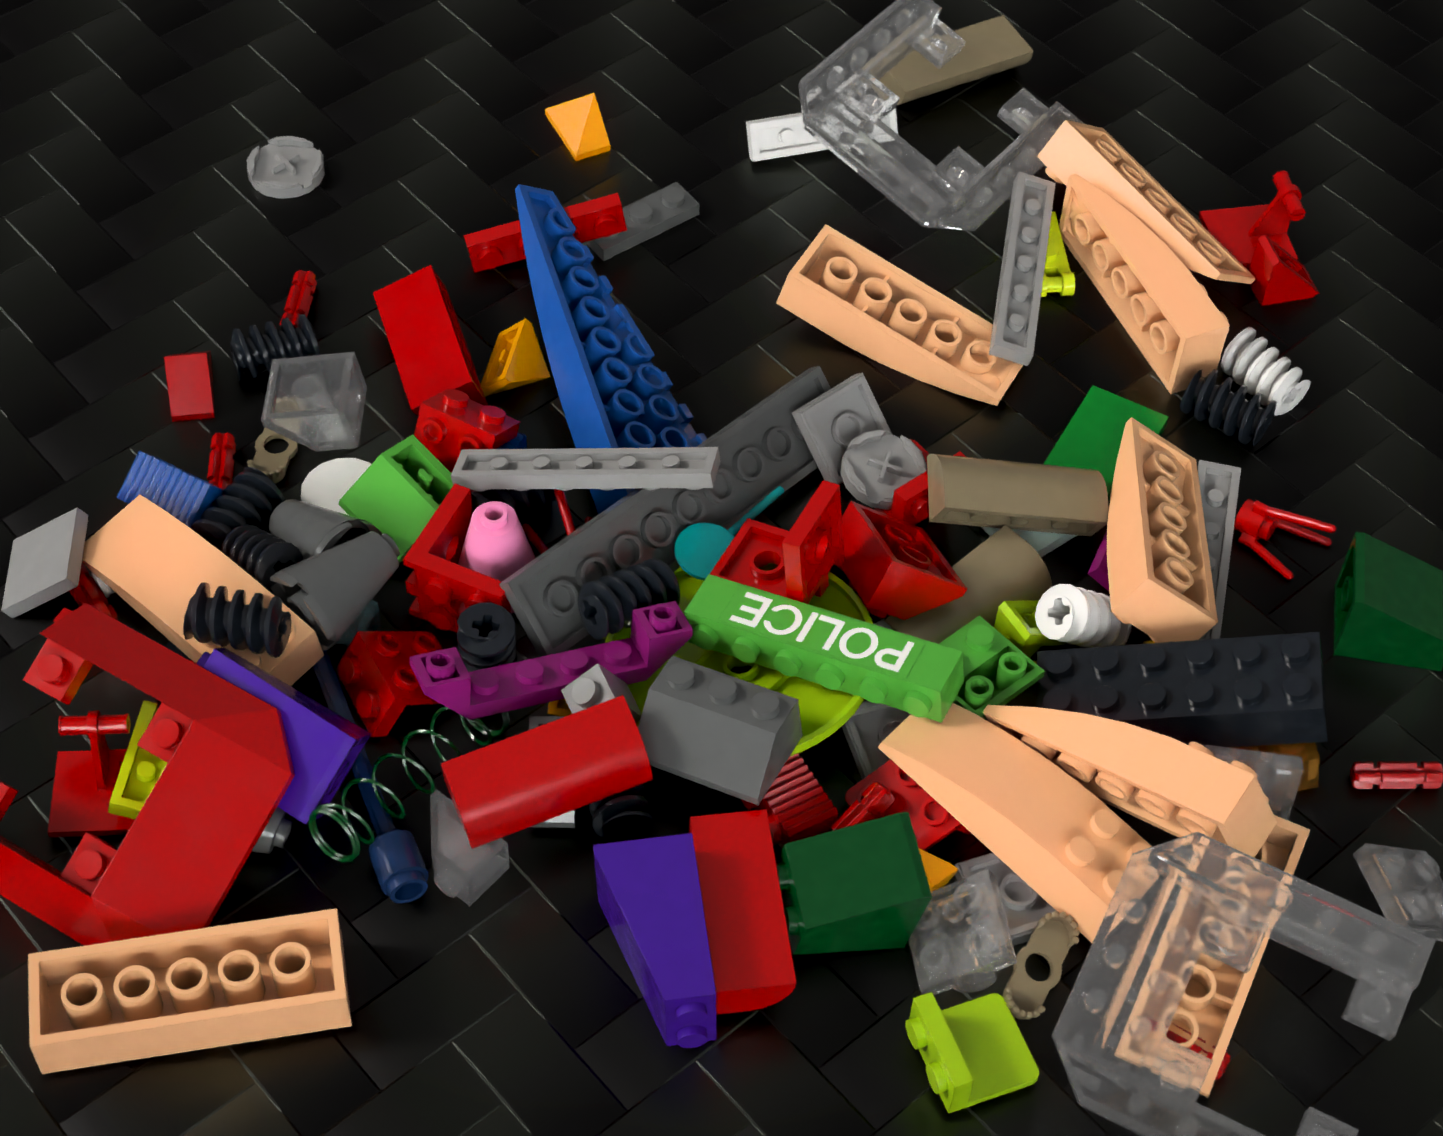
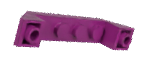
(654, 638)

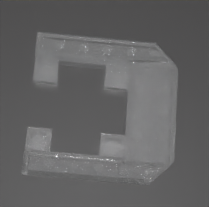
(847, 102)
(1219, 903)

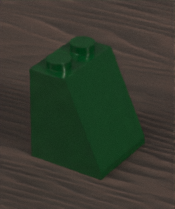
(1388, 606)
(854, 887)

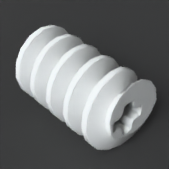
(1261, 373)
(1079, 617)

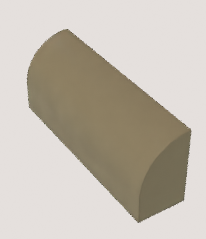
(988, 49)
(1016, 495)
(993, 572)

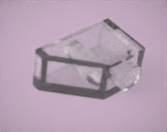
(456, 866)

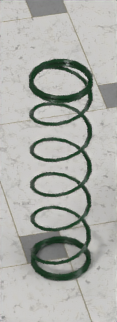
(344, 820)

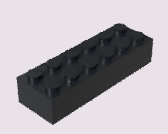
(1197, 689)

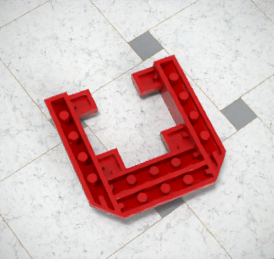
(201, 817)

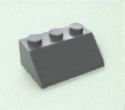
(718, 729)

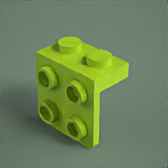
(970, 1049)

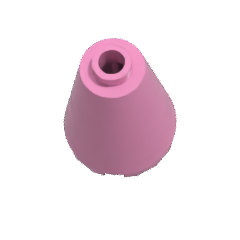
(495, 542)

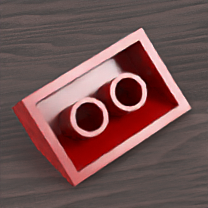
(895, 565)

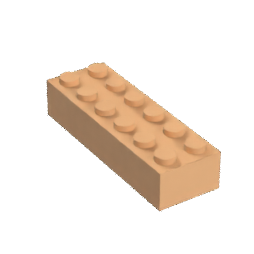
(187, 991)

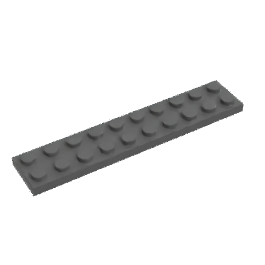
(756, 457)

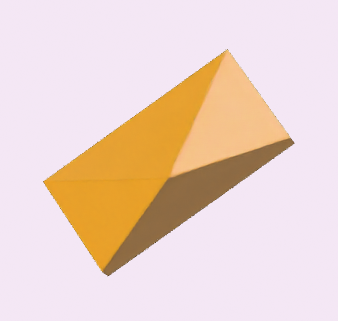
(580, 126)
(514, 360)

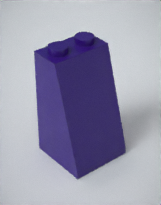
(318, 739)
(658, 919)

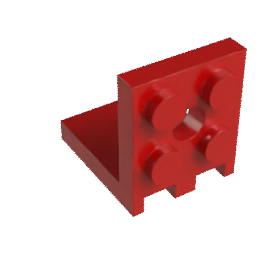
(801, 554)
(437, 579)

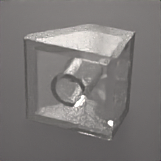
(316, 400)

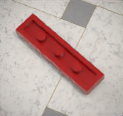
(505, 242)

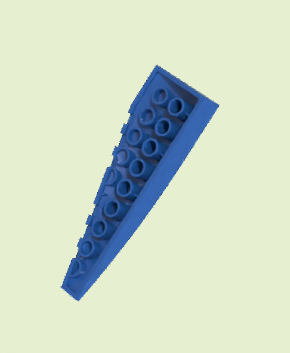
(594, 346)

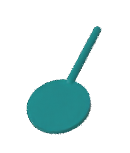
(703, 544)

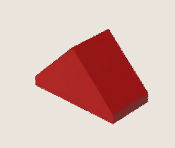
(1278, 275)
(190, 385)

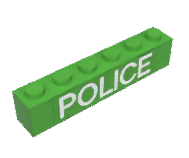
(826, 648)

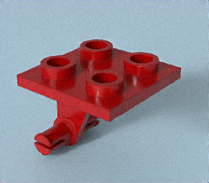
(1242, 226)
(88, 778)

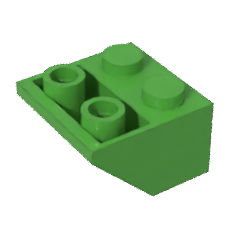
(399, 492)
(992, 667)

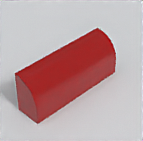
(426, 338)
(547, 771)
(743, 910)

